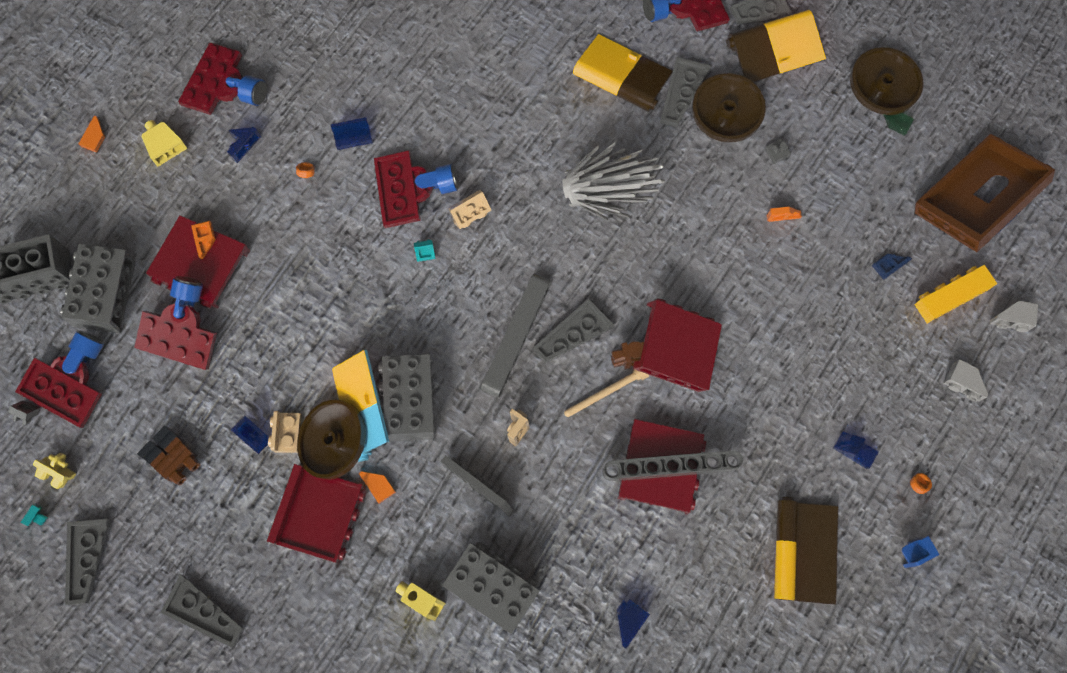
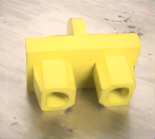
(55, 467)

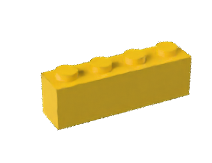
(955, 294)

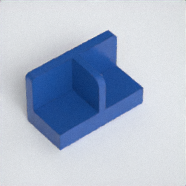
(919, 551)

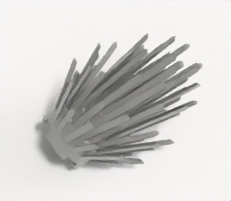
(609, 182)

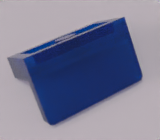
(351, 133)

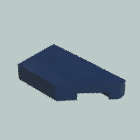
(889, 264)

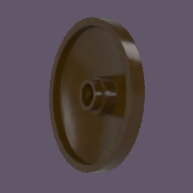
(886, 81)
(728, 107)
(331, 439)

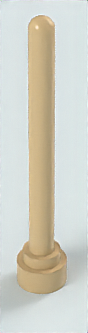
(605, 392)

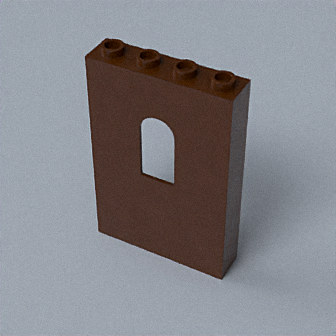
(970, 219)

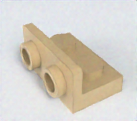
(469, 209)
(518, 427)
(284, 432)

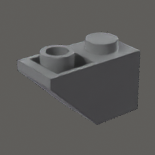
(1019, 316)
(967, 380)

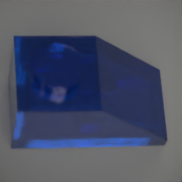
(629, 621)

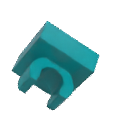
(424, 250)
(34, 516)

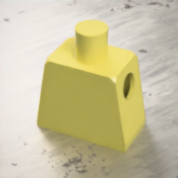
(161, 142)
(425, 603)

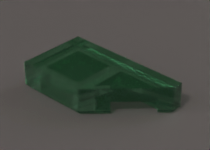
(899, 122)

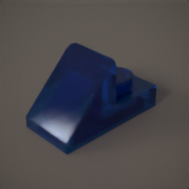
(245, 140)
(855, 449)

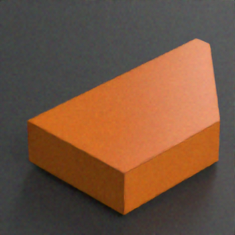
(93, 136)
(783, 213)
(204, 237)
(378, 485)

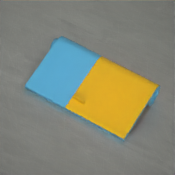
(357, 386)

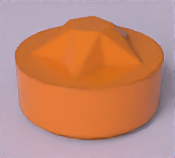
(305, 170)
(921, 483)

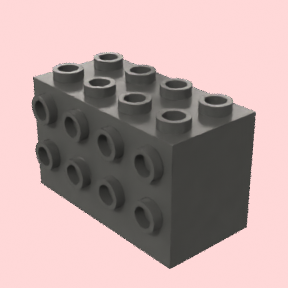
(33, 267)
(98, 288)
(406, 397)
(492, 586)

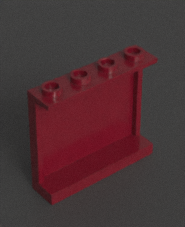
(180, 258)
(679, 346)
(655, 441)
(317, 515)

